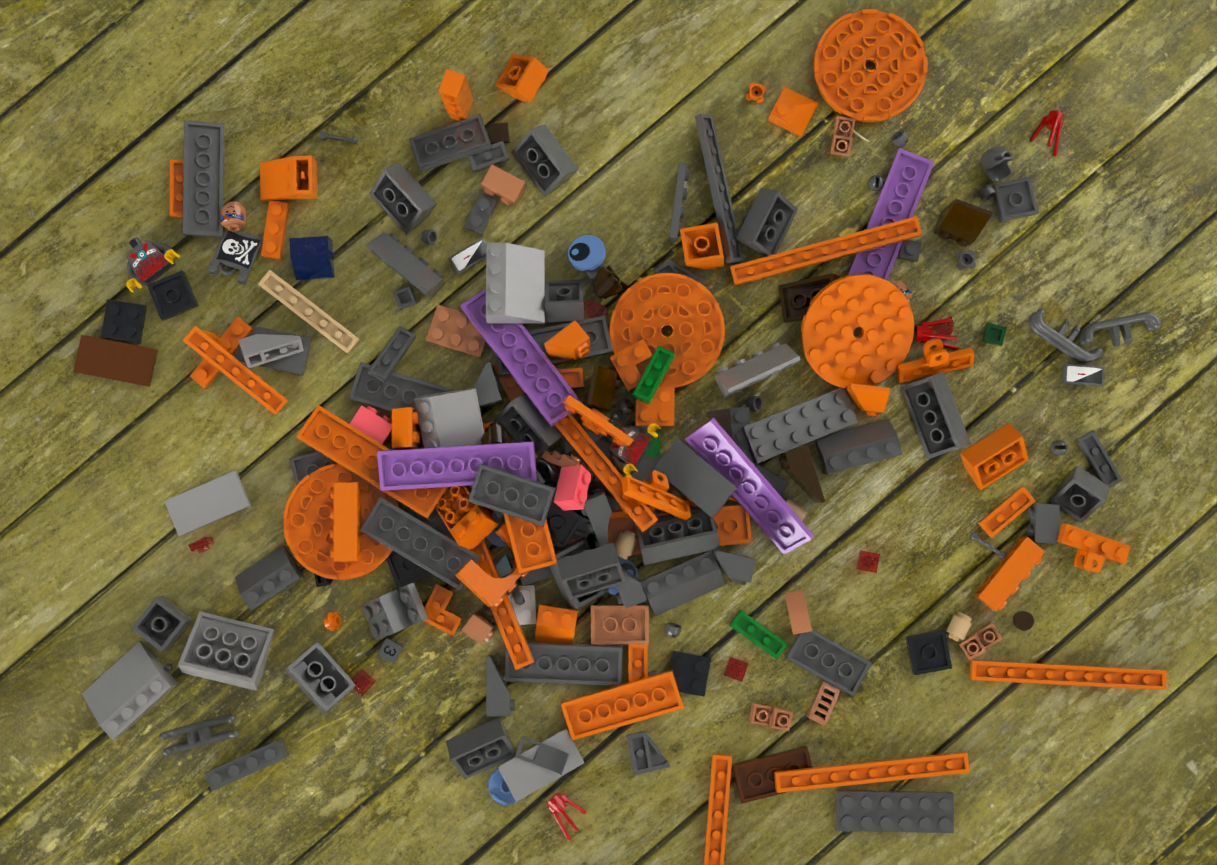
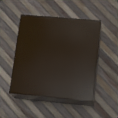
(499, 132)

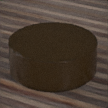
(1023, 620)

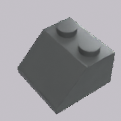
(564, 300)
(488, 388)
(1080, 494)

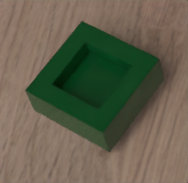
(994, 334)

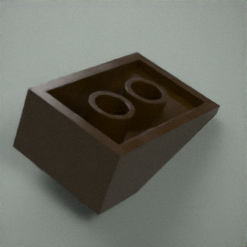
(962, 222)
(797, 296)
(602, 389)
(800, 468)

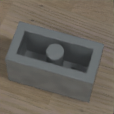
(1043, 523)

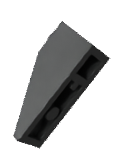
(497, 692)

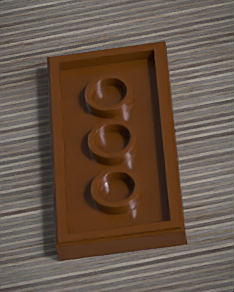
(115, 360)
(756, 776)

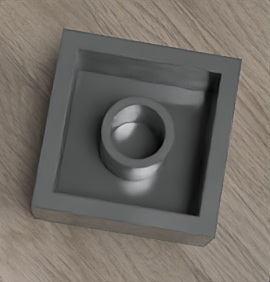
(162, 623)

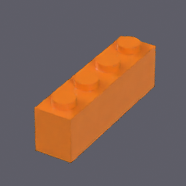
(456, 95)
(346, 522)
(1009, 573)

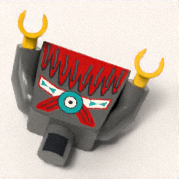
(148, 262)
(628, 457)

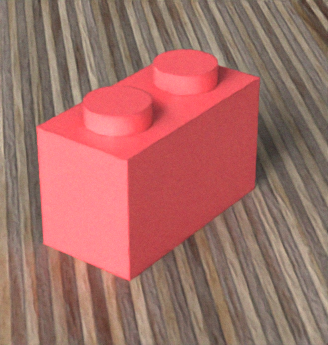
(372, 424)
(572, 487)

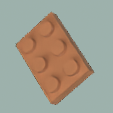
(456, 332)
(619, 625)

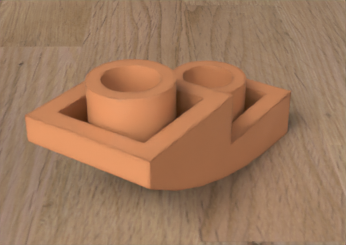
(842, 136)
(562, 460)
(798, 612)
(980, 640)
(770, 716)

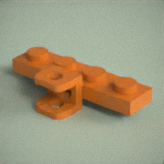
(935, 362)
(205, 371)
(596, 421)
(655, 494)
(1092, 547)

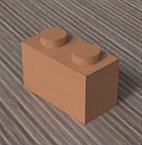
(503, 185)
(479, 628)

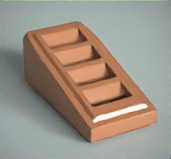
(814, 706)

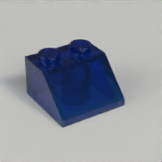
(312, 257)

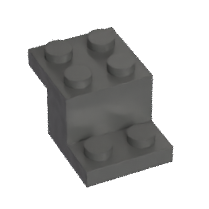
(394, 611)

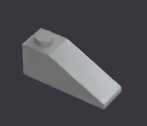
(267, 348)

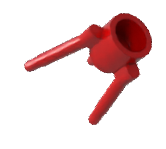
(1053, 123)
(924, 333)
(556, 805)

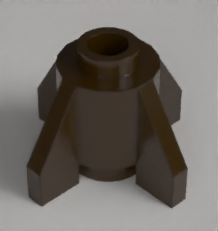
(608, 283)
(495, 434)

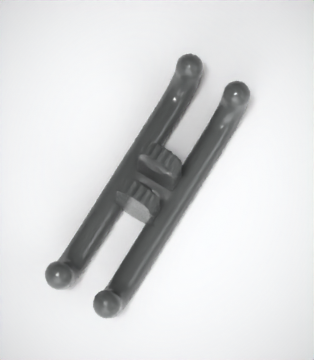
(1149, 319)
(1059, 341)
(199, 734)

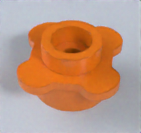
(761, 89)
(332, 621)

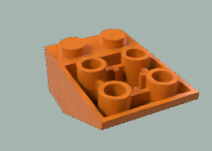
(289, 179)
(465, 520)

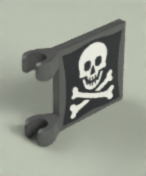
(236, 251)

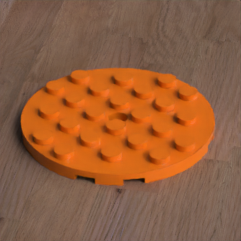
(864, 92)
(680, 304)
(838, 311)
(309, 524)

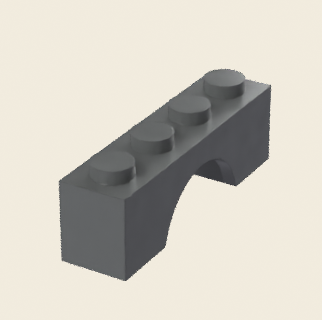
(246, 764)

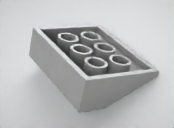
(515, 284)
(756, 369)
(450, 419)
(227, 651)
(128, 690)

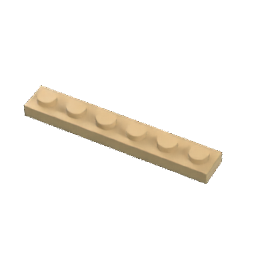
(309, 312)

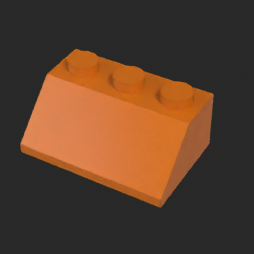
(995, 456)

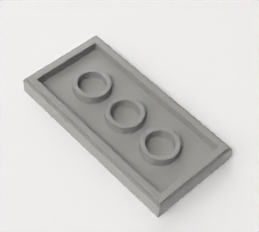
(207, 503)
(525, 777)

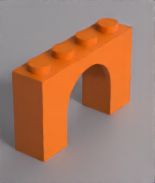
(485, 587)

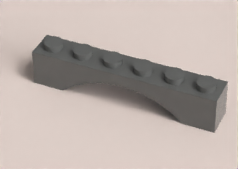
(599, 513)

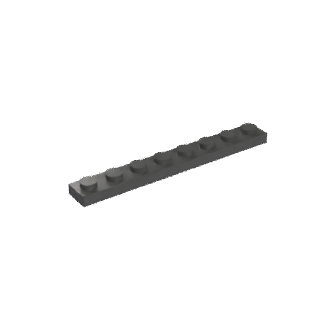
(719, 188)

